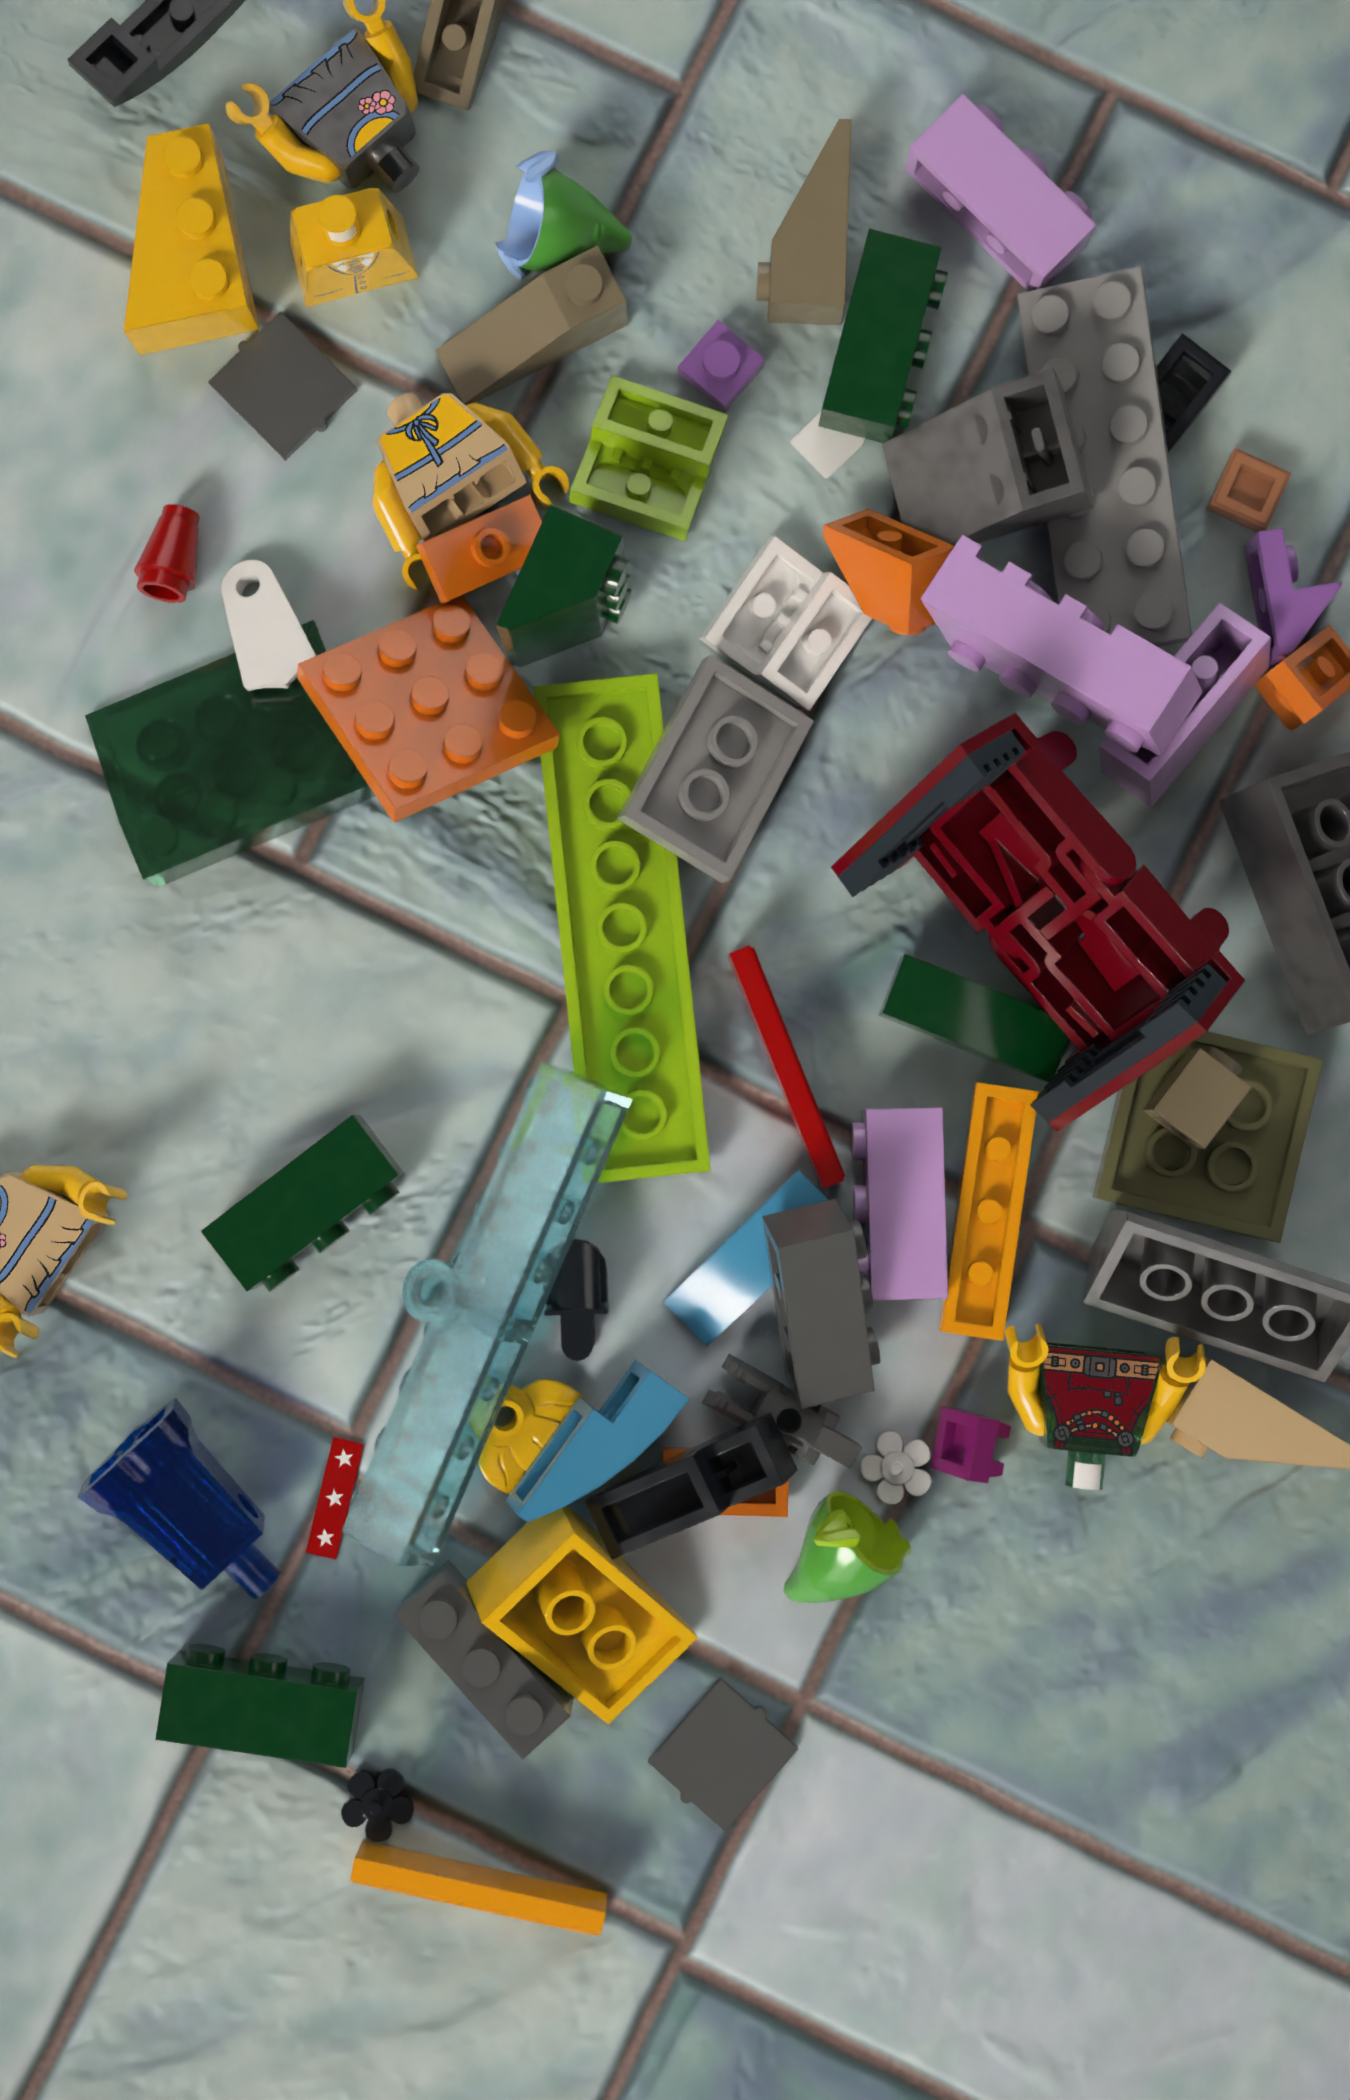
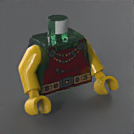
(1095, 1397)

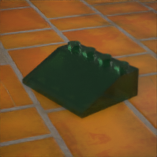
(218, 767)

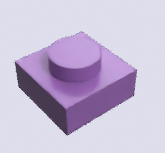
(721, 366)

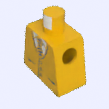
(349, 246)

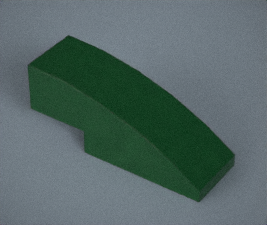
(974, 1018)

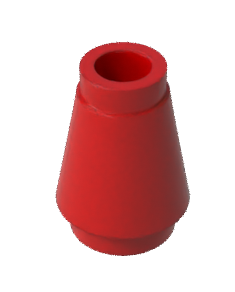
(170, 556)

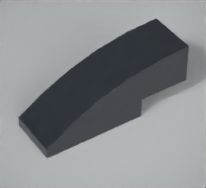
(692, 1486)

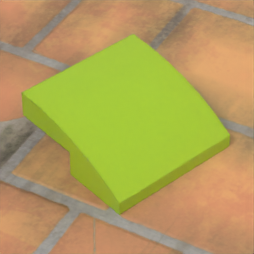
(648, 458)

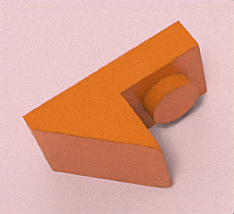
(1307, 679)

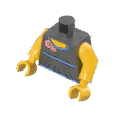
(344, 111)

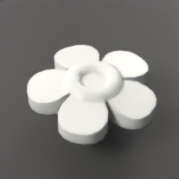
(898, 1467)

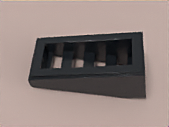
(1202, 363)

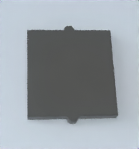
(283, 386)
(722, 1754)

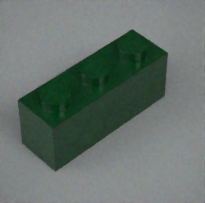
(883, 337)
(305, 1205)
(260, 1706)

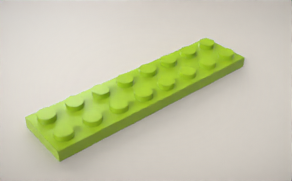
(622, 927)

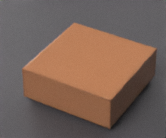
(1248, 491)

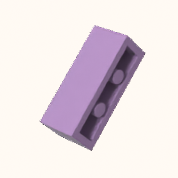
(1000, 194)
(1227, 661)
(902, 1202)

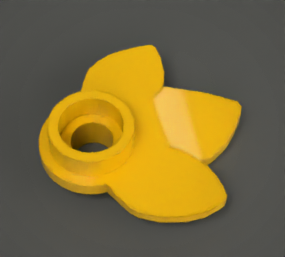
(536, 1416)

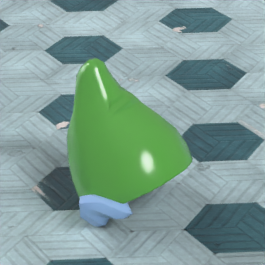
(555, 220)

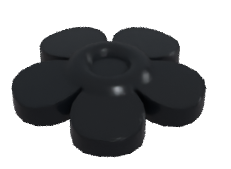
(377, 1803)

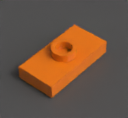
(480, 549)

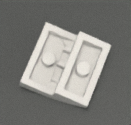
(787, 624)

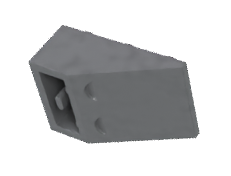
(991, 464)

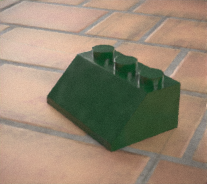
(565, 589)

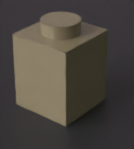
(1198, 1096)

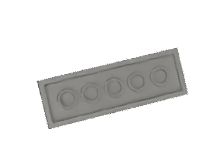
(1126, 548)

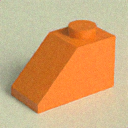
(887, 567)

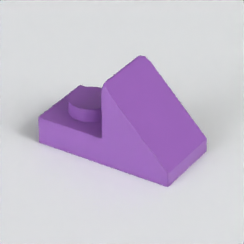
(1279, 608)

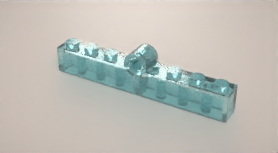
(483, 1314)

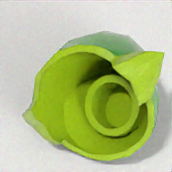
(845, 1552)

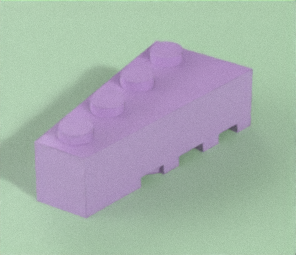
(1059, 651)

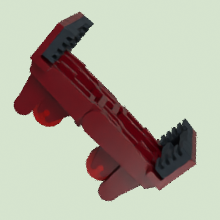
(1001, 841)

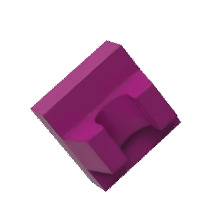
(967, 1445)

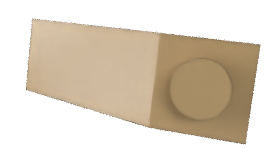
(1250, 1425)

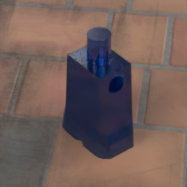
(182, 1503)

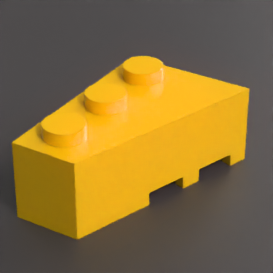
(187, 249)

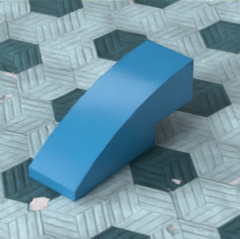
(738, 1268)
(597, 1444)

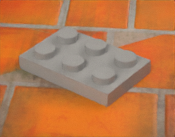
(715, 769)

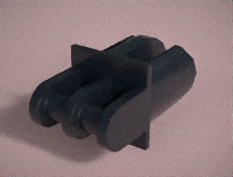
(577, 1296)

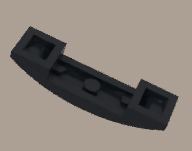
(147, 45)

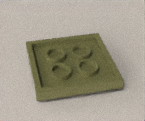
(1246, 1169)

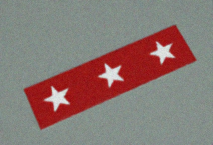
(334, 1498)

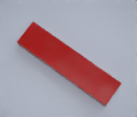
(786, 1067)

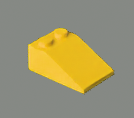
(579, 1612)

